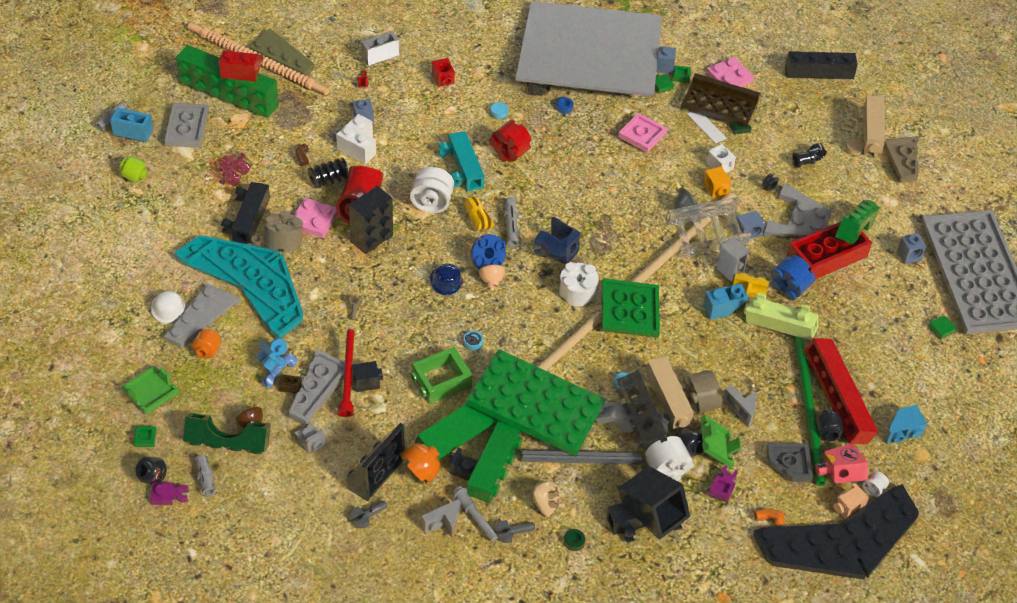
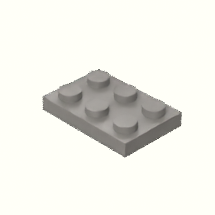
(186, 125)

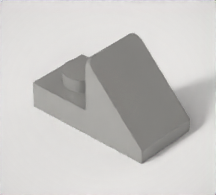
(741, 406)
(445, 515)

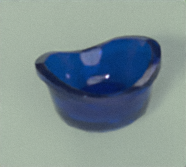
(446, 279)

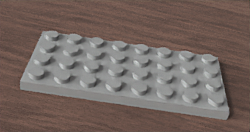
(975, 269)

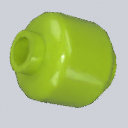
(133, 169)

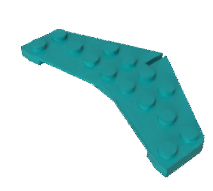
(254, 269)

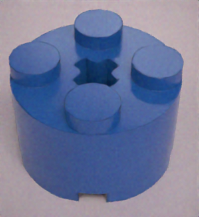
(792, 276)

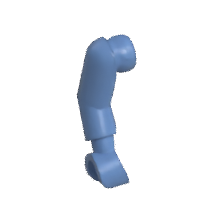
(269, 378)

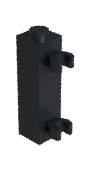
(249, 214)
(624, 522)

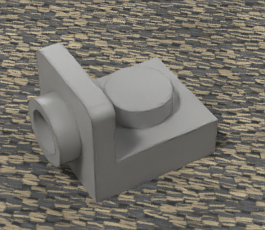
(310, 438)

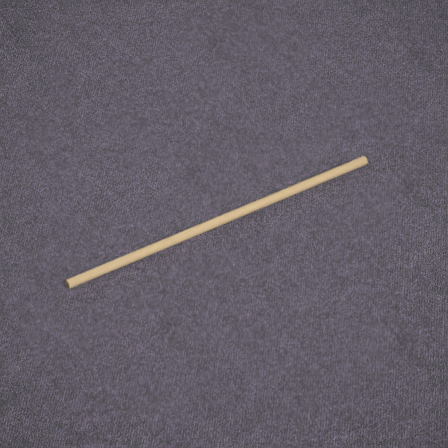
(641, 278)

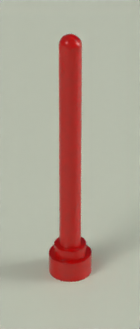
(345, 408)

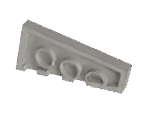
(200, 314)
(321, 380)

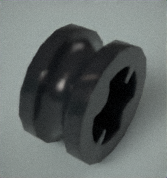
(770, 182)

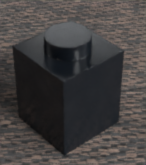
(367, 376)

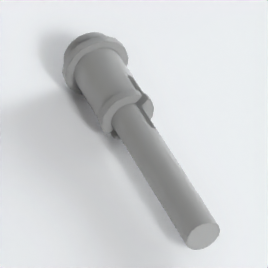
(470, 507)

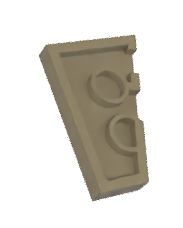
(903, 157)

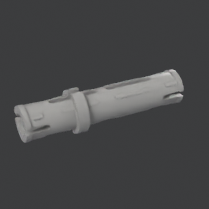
(511, 216)

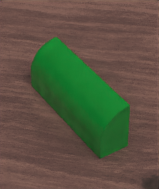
(455, 430)

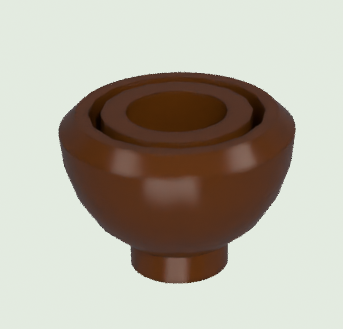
(252, 414)

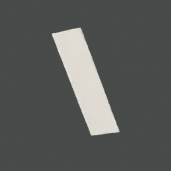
(706, 125)

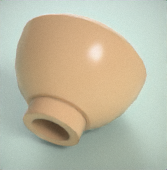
(492, 275)

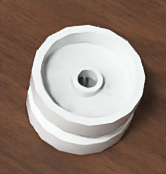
(432, 189)

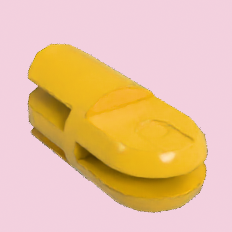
(478, 214)

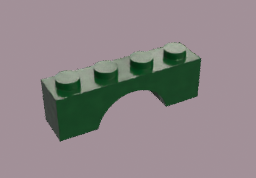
(201, 430)

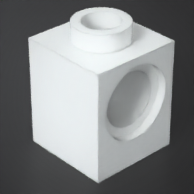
(719, 157)

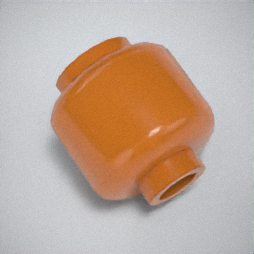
(206, 343)

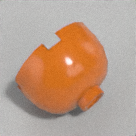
(422, 461)

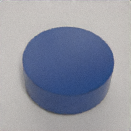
(564, 105)

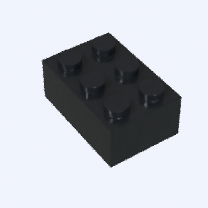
(371, 219)

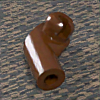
(300, 153)

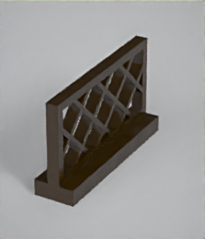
(723, 92)

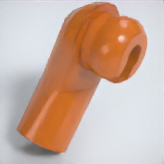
(770, 513)

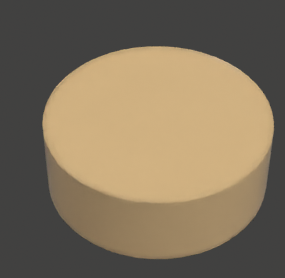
(854, 146)

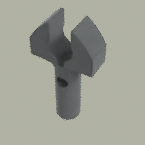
(366, 514)
(511, 530)

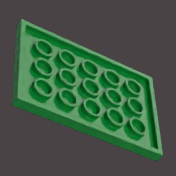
(536, 402)

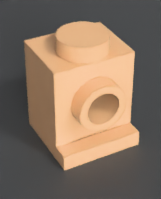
(850, 501)

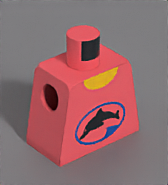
(843, 464)

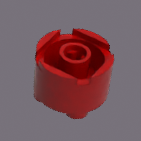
(510, 141)

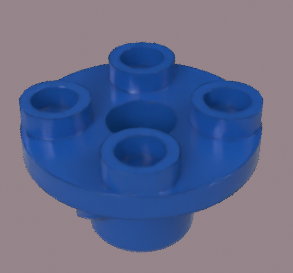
(488, 251)

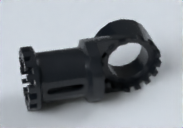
(809, 157)

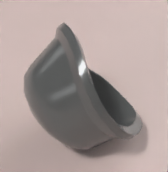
(684, 199)

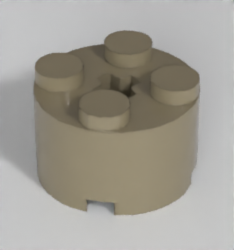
(283, 232)
(702, 391)

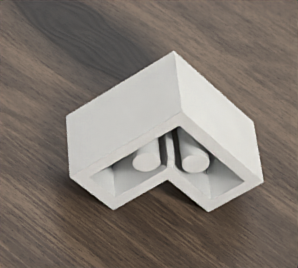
(357, 139)

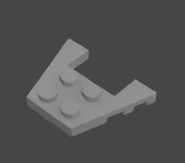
(806, 218)

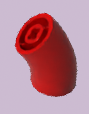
(359, 181)

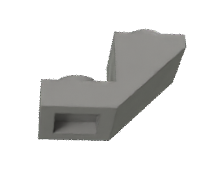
(615, 413)

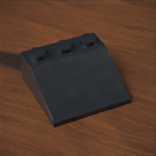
(378, 464)

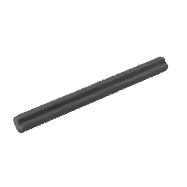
(582, 457)

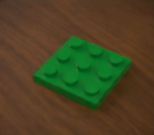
(630, 308)

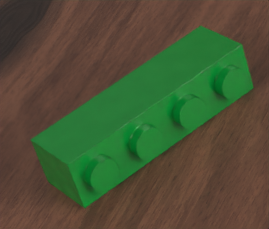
(494, 462)

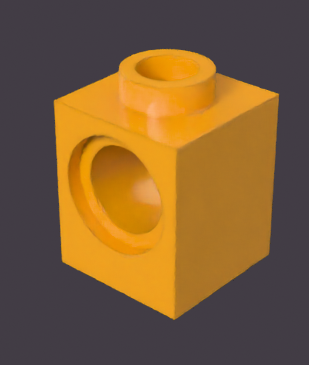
(717, 182)

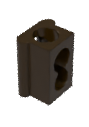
(290, 384)

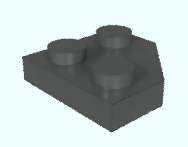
(791, 460)

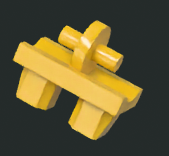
(751, 285)

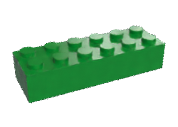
(202, 72)

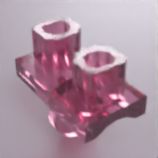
(230, 168)

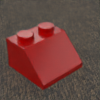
(240, 65)

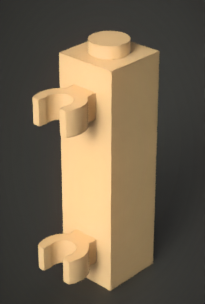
(874, 124)
(669, 392)

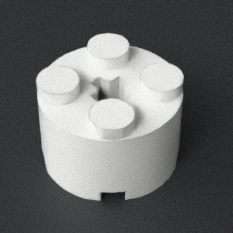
(578, 284)
(669, 457)

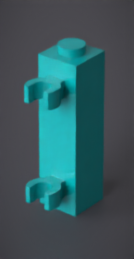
(465, 159)

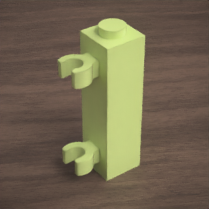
(781, 317)

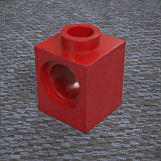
(443, 72)

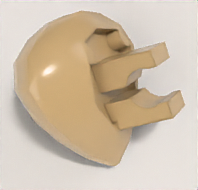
(547, 497)

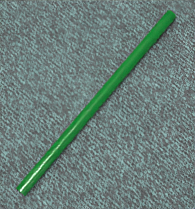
(809, 407)

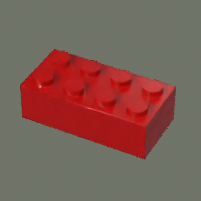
(828, 253)

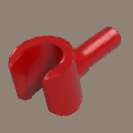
(363, 80)

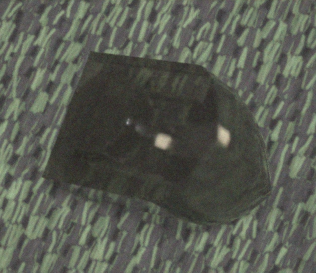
(538, 89)

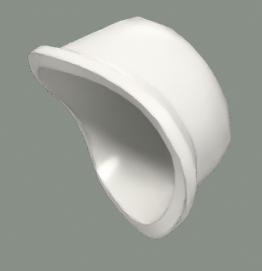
(167, 307)

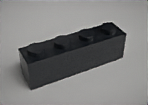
(821, 65)

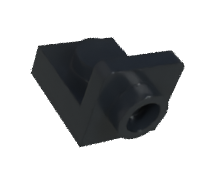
(461, 465)

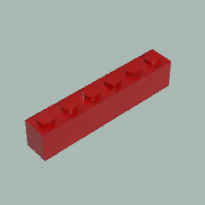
(841, 390)

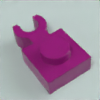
(723, 485)
(165, 493)

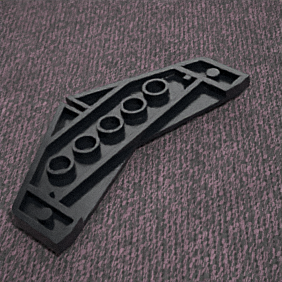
(839, 547)

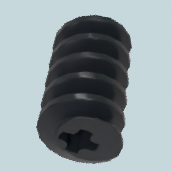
(328, 172)

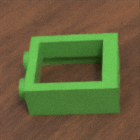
(434, 393)

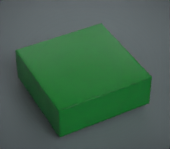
(681, 74)
(663, 83)
(942, 327)
(145, 436)

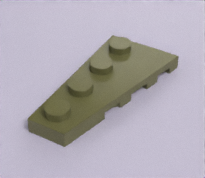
(279, 50)

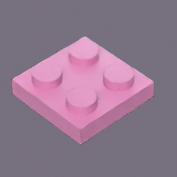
(731, 72)
(642, 132)
(316, 217)

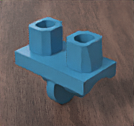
(270, 355)

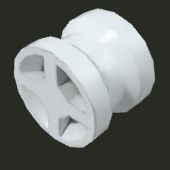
(875, 484)

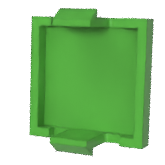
(150, 389)
(716, 441)

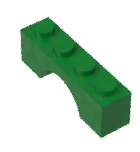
(856, 220)

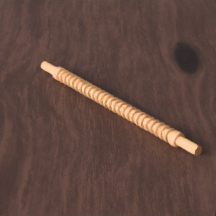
(266, 62)

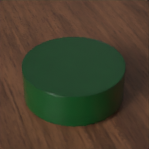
(574, 540)

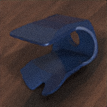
(559, 242)

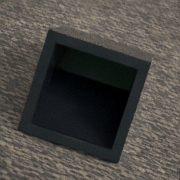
(655, 501)

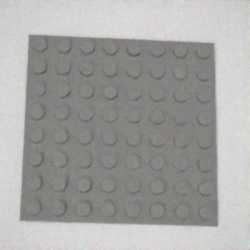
(590, 48)

